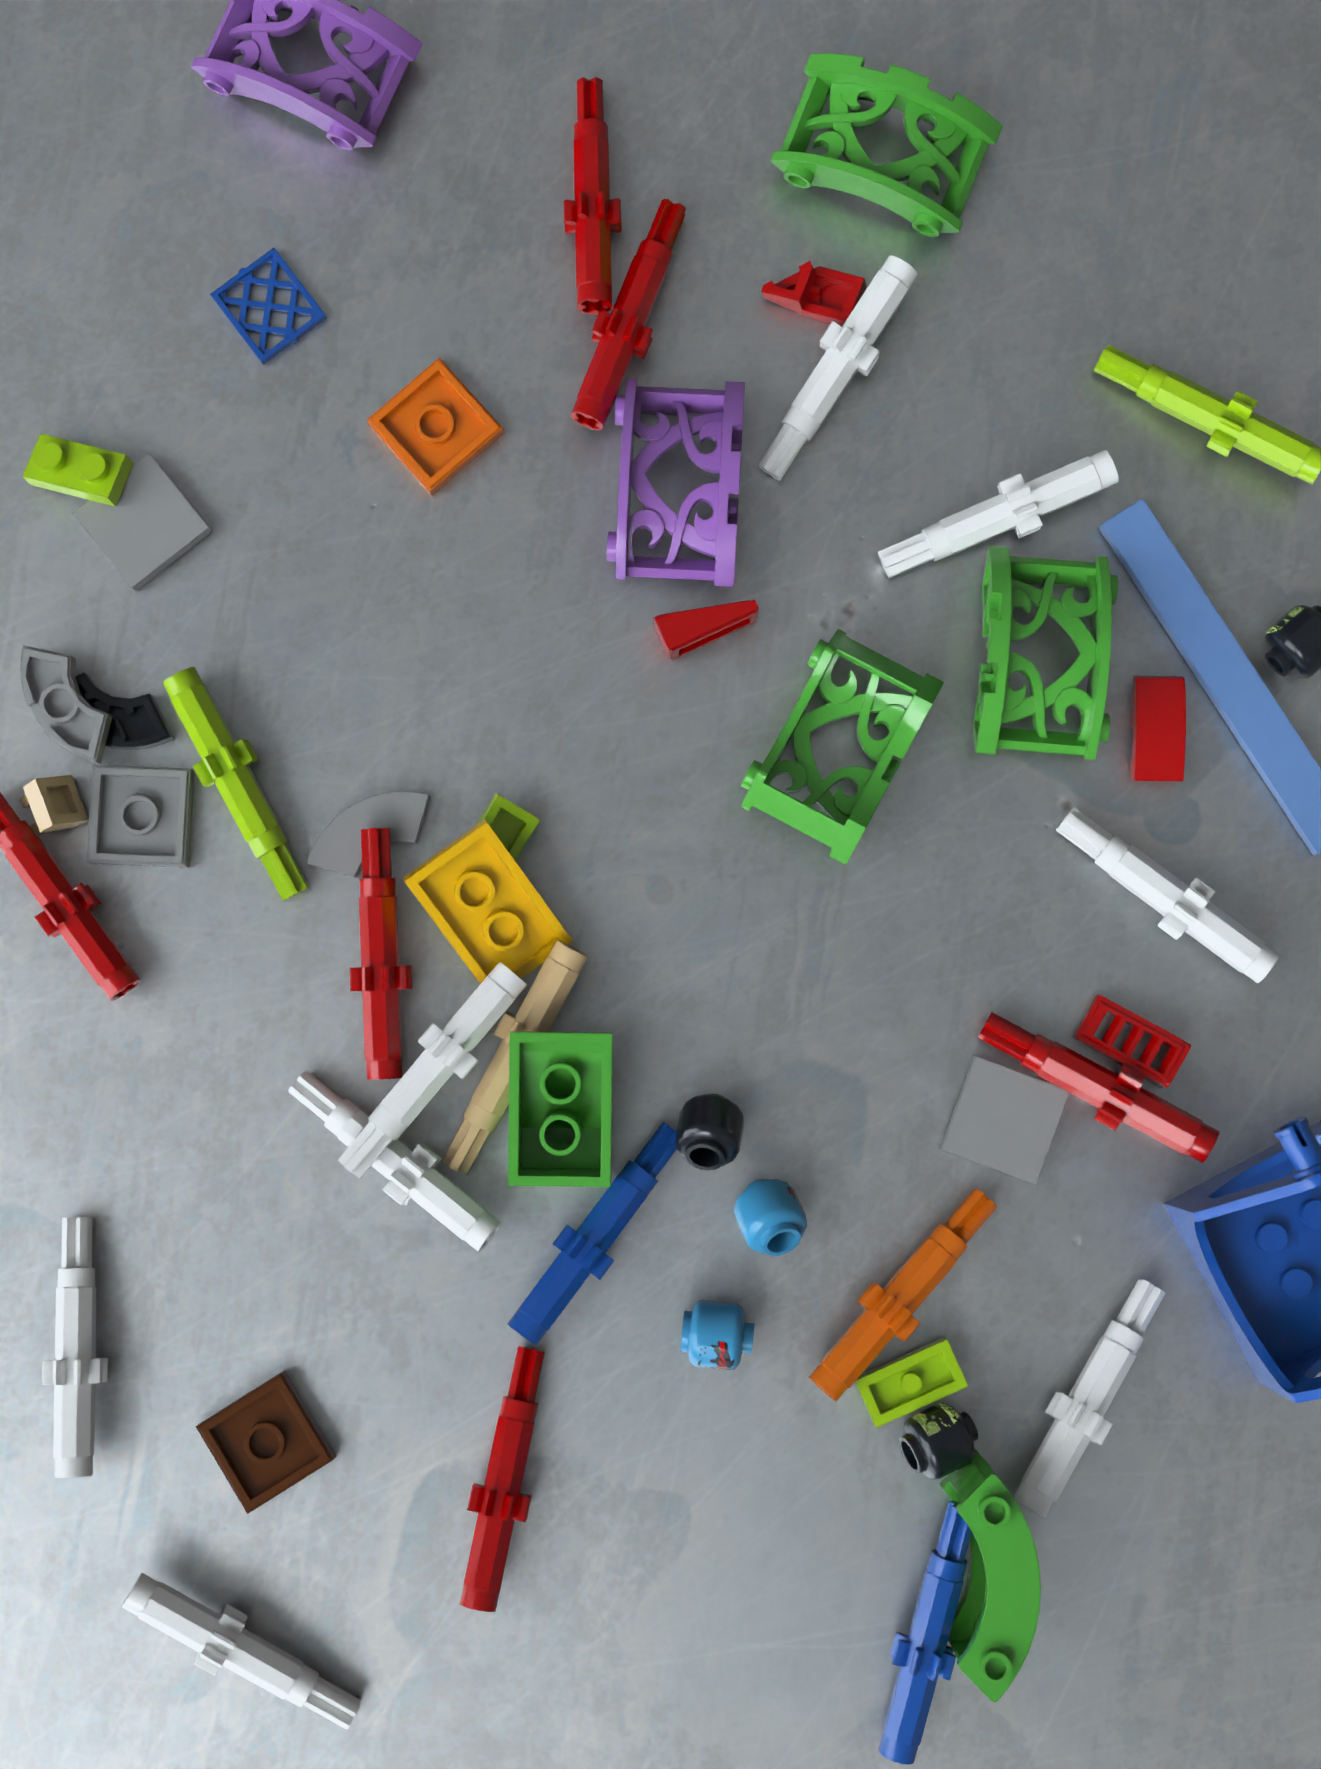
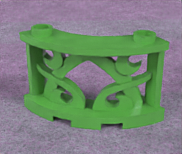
(955, 122)
(1008, 588)
(900, 713)
(1003, 1587)

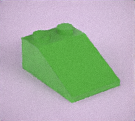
(560, 1109)

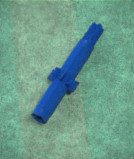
(585, 1249)
(924, 1651)

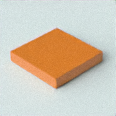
(435, 426)

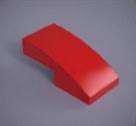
(1159, 728)

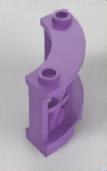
(372, 41)
(715, 418)

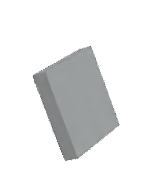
(147, 526)
(140, 816)
(1004, 1120)

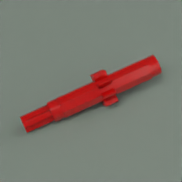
(593, 212)
(625, 329)
(65, 906)
(380, 970)
(1114, 1094)
(500, 1498)

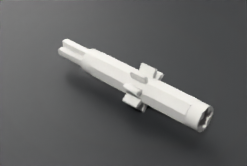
(847, 351)
(1015, 507)
(1182, 905)
(445, 1054)
(410, 1171)
(75, 1360)
(1082, 1411)
(225, 1642)

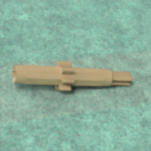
(536, 1015)

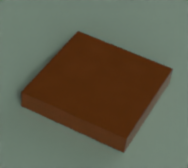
(266, 1441)

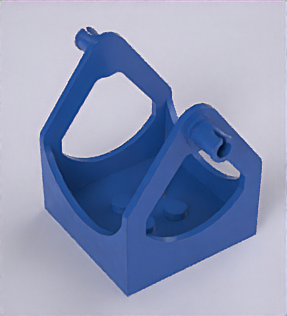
(1261, 1256)

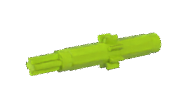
(1226, 421)
(228, 767)

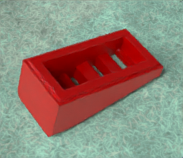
(695, 628)
(1170, 1064)

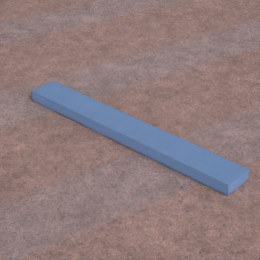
(1220, 666)

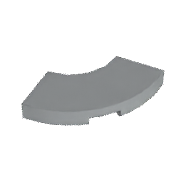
(59, 705)
(340, 842)

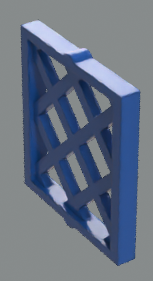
(291, 335)

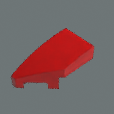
(818, 293)

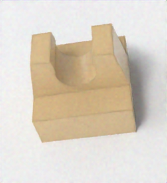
(54, 804)

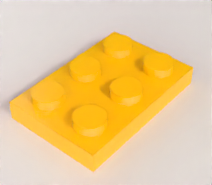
(486, 905)

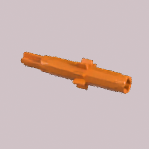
(891, 1308)

